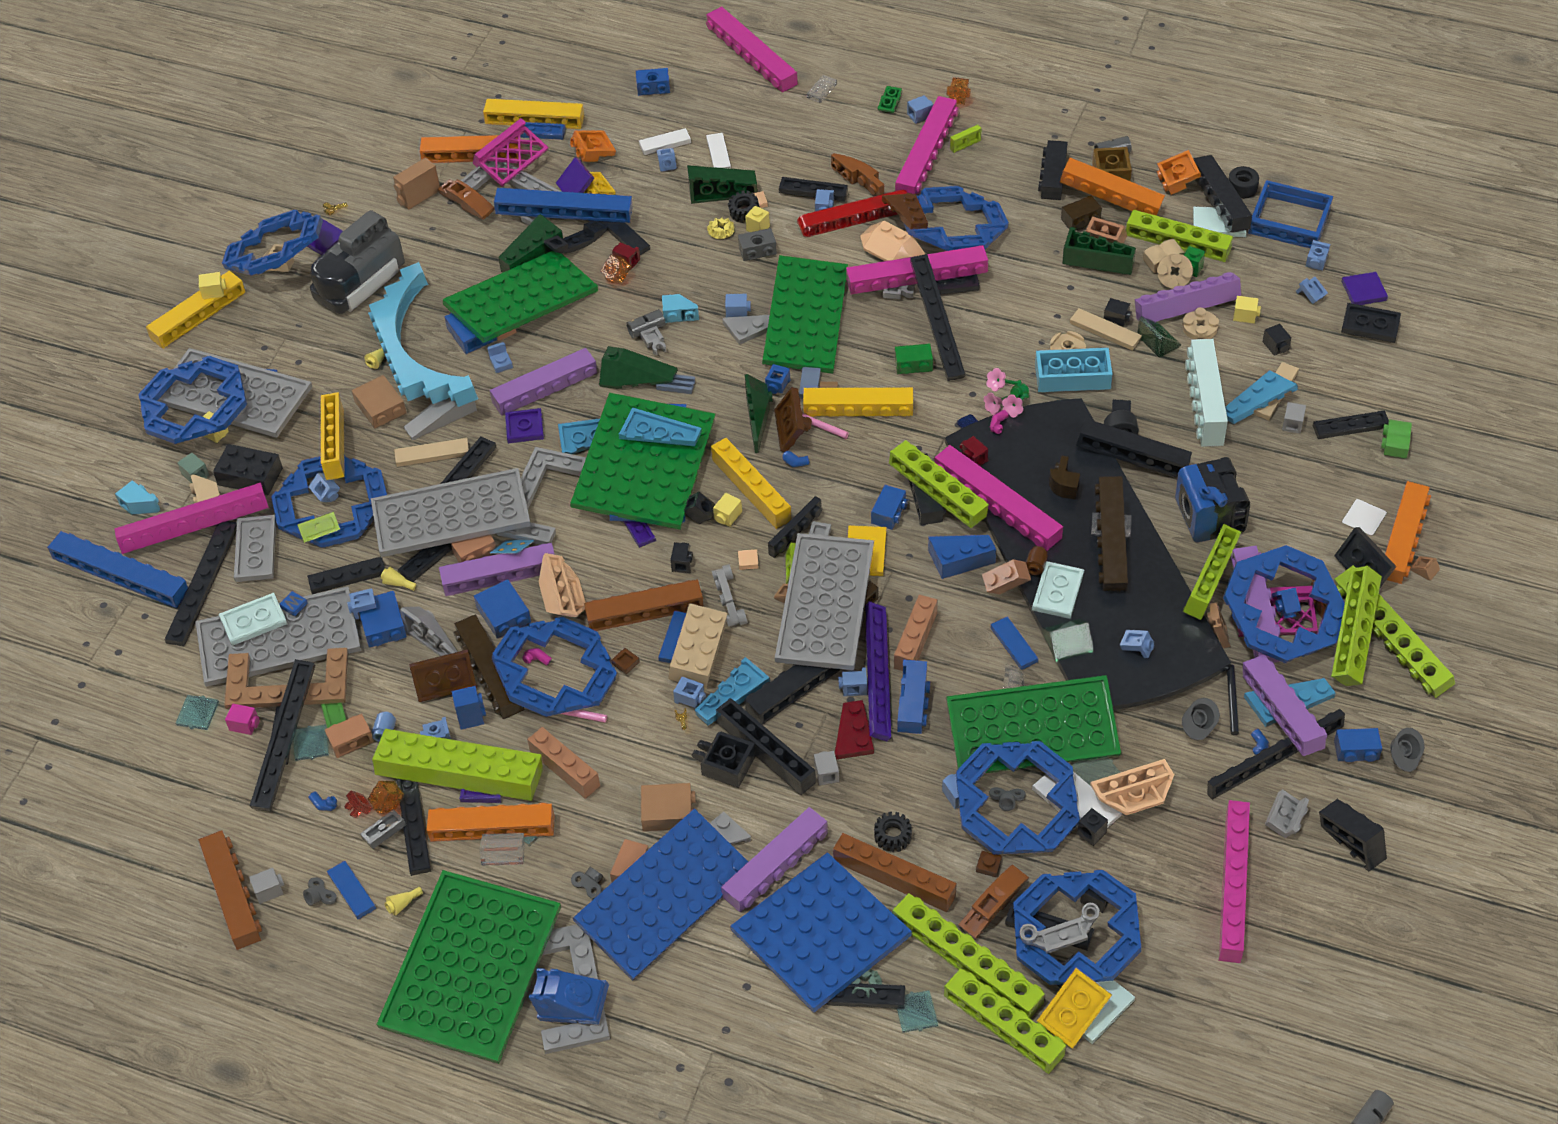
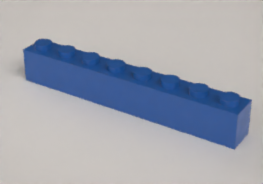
(563, 205)
(118, 569)

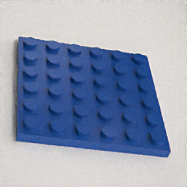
(820, 931)

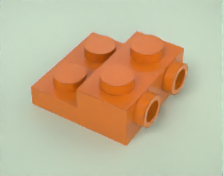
(591, 145)
(1177, 172)

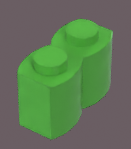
(1397, 438)

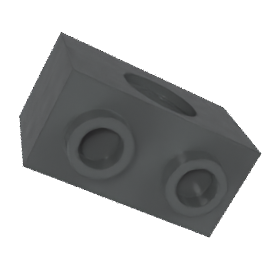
(757, 244)

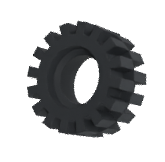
(740, 200)
(897, 841)

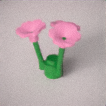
(1012, 402)

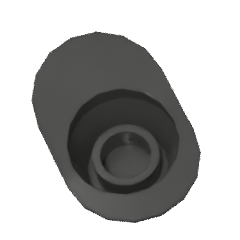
(1200, 718)
(1407, 749)

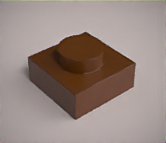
(625, 661)
(988, 864)

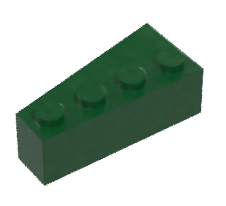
(719, 184)
(529, 243)
(1097, 253)

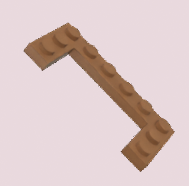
(270, 696)

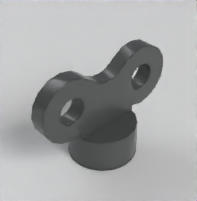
(1007, 799)
(588, 881)
(318, 892)

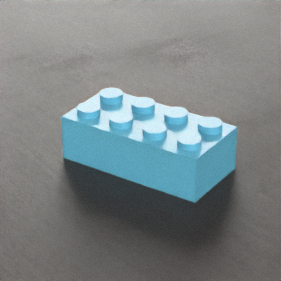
(1073, 369)

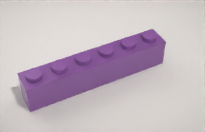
(1188, 297)
(543, 381)
(493, 569)
(1258, 596)
(1284, 705)
(774, 860)

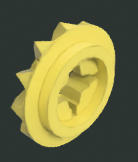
(718, 233)

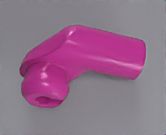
(995, 425)
(536, 654)

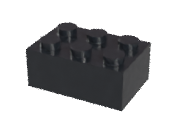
(246, 467)

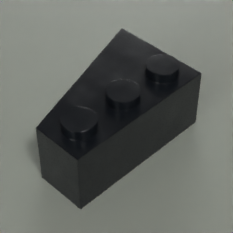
(1356, 832)

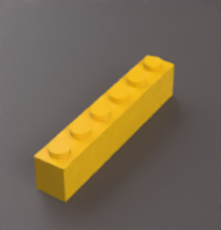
(509, 111)
(192, 312)
(858, 401)
(332, 436)
(751, 483)

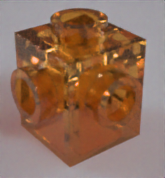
(959, 90)
(615, 269)
(385, 796)

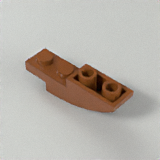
(857, 171)
(467, 197)
(992, 901)

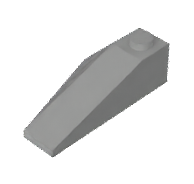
(437, 416)
(426, 630)

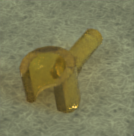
(331, 209)
(681, 717)

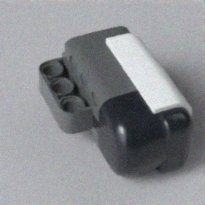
(357, 264)

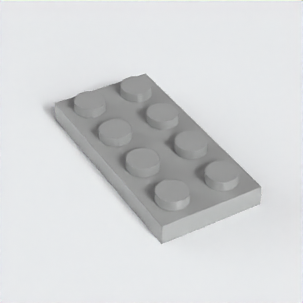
(255, 548)

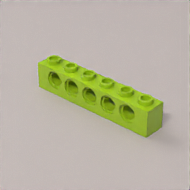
(1160, 229)
(938, 484)
(1212, 572)
(1356, 626)
(973, 1005)

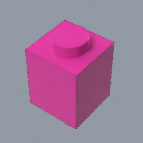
(242, 719)

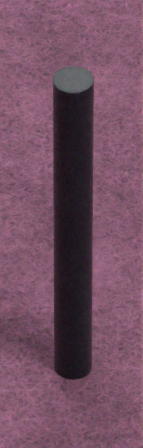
(1234, 728)

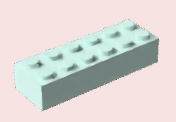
(1206, 392)

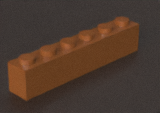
(642, 605)
(894, 872)
(229, 889)

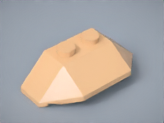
(889, 242)
(560, 587)
(1135, 788)

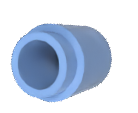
(383, 721)

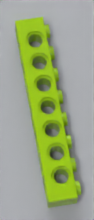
(1435, 684)
(954, 954)

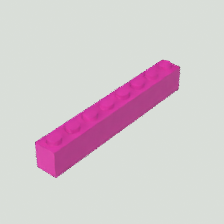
(752, 49)
(927, 145)
(900, 273)
(1001, 499)
(191, 518)
(1234, 882)

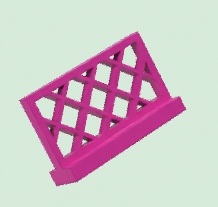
(498, 145)
(1303, 596)

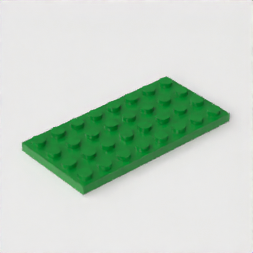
(519, 295)
(805, 314)
(1066, 716)

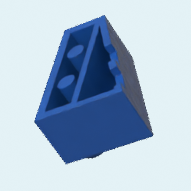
(961, 553)

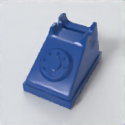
(568, 997)

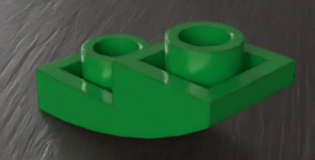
(890, 99)

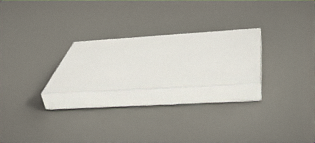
(1085, 798)

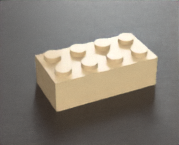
(698, 644)

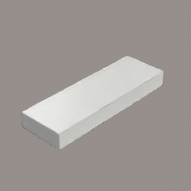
(664, 141)
(718, 150)

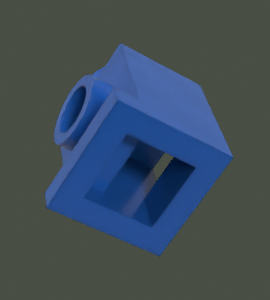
(776, 382)
(1287, 602)

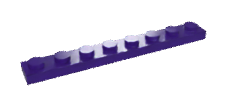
(878, 672)

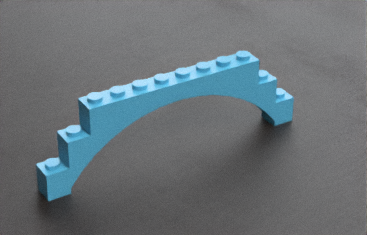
(413, 377)

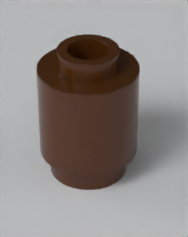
(1036, 560)

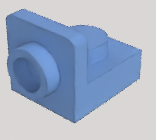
(666, 159)
(1312, 289)
(499, 357)
(361, 601)
(1137, 641)

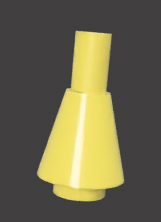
(374, 358)
(392, 577)
(396, 903)

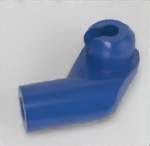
(795, 461)
(1213, 493)
(1261, 740)
(323, 804)

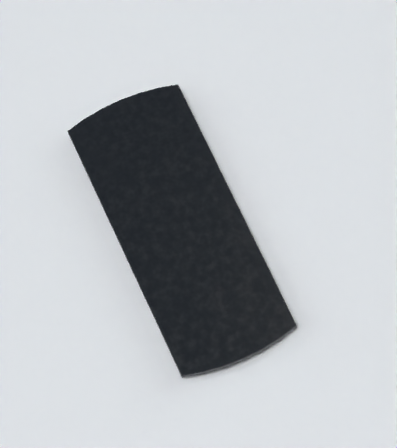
(1156, 593)

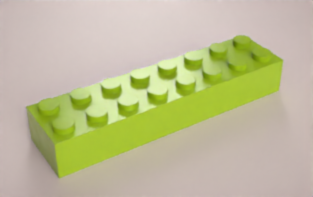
(458, 764)

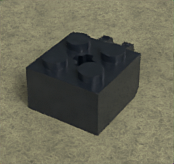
(726, 758)

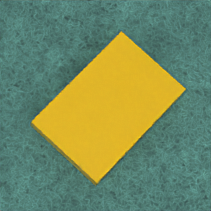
(877, 534)
(1074, 1007)

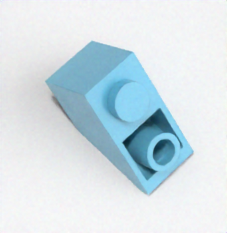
(679, 309)
(137, 500)

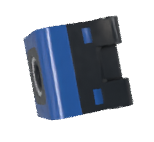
(1205, 516)

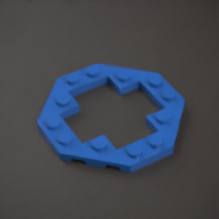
(985, 232)
(249, 265)
(198, 426)
(297, 484)
(1247, 617)
(568, 698)
(1022, 838)
(1074, 885)

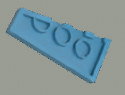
(1258, 395)
(659, 429)
(577, 435)
(738, 686)
(1310, 692)

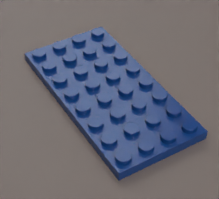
(661, 894)

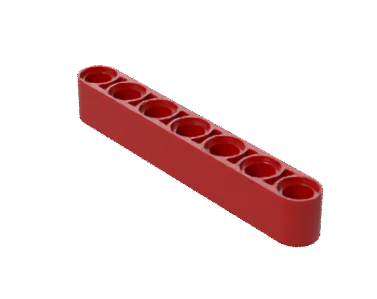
(845, 215)

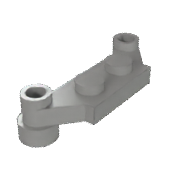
(720, 578)
(1062, 934)

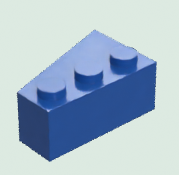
(912, 697)

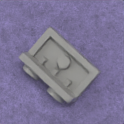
(1286, 814)

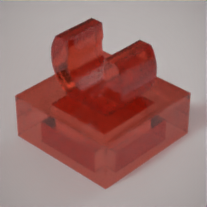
(358, 803)

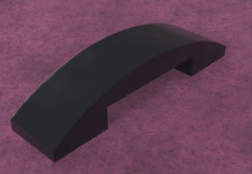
(579, 240)

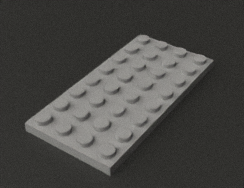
(269, 395)
(450, 512)
(825, 601)
(306, 637)

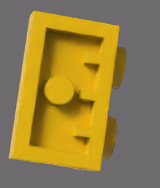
(600, 185)

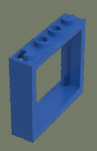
(1288, 233)

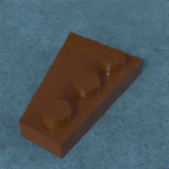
(908, 208)

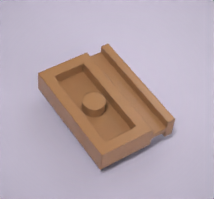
(1219, 625)

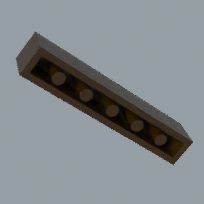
(1112, 534)
(480, 650)

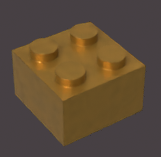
(1113, 161)

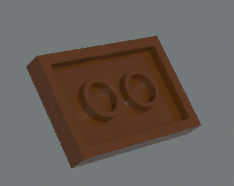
(790, 420)
(442, 675)

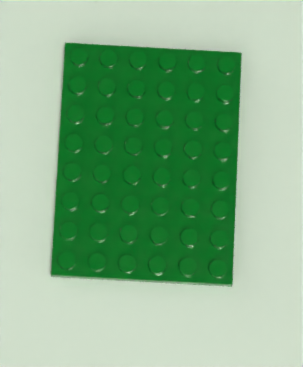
(641, 477)
(469, 966)

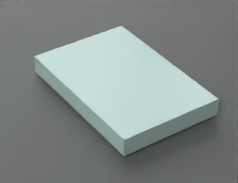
(1208, 219)
(1058, 590)
(253, 619)
(1116, 1005)

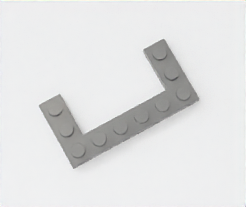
(523, 180)
(531, 478)
(574, 1034)

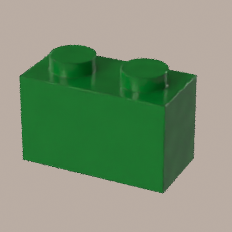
(913, 358)

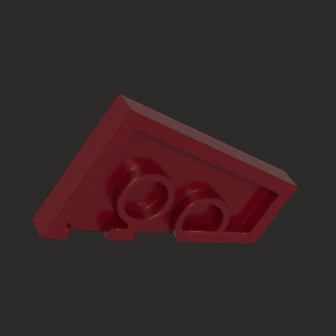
(853, 732)

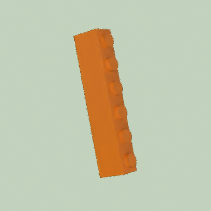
(458, 148)
(1111, 187)
(1405, 529)
(472, 822)

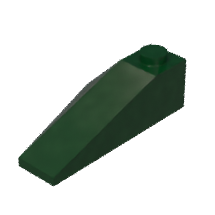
(627, 367)
(758, 407)

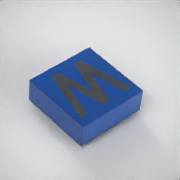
(293, 603)

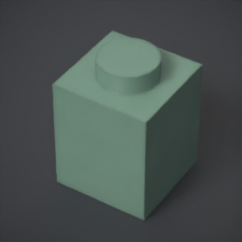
(192, 465)

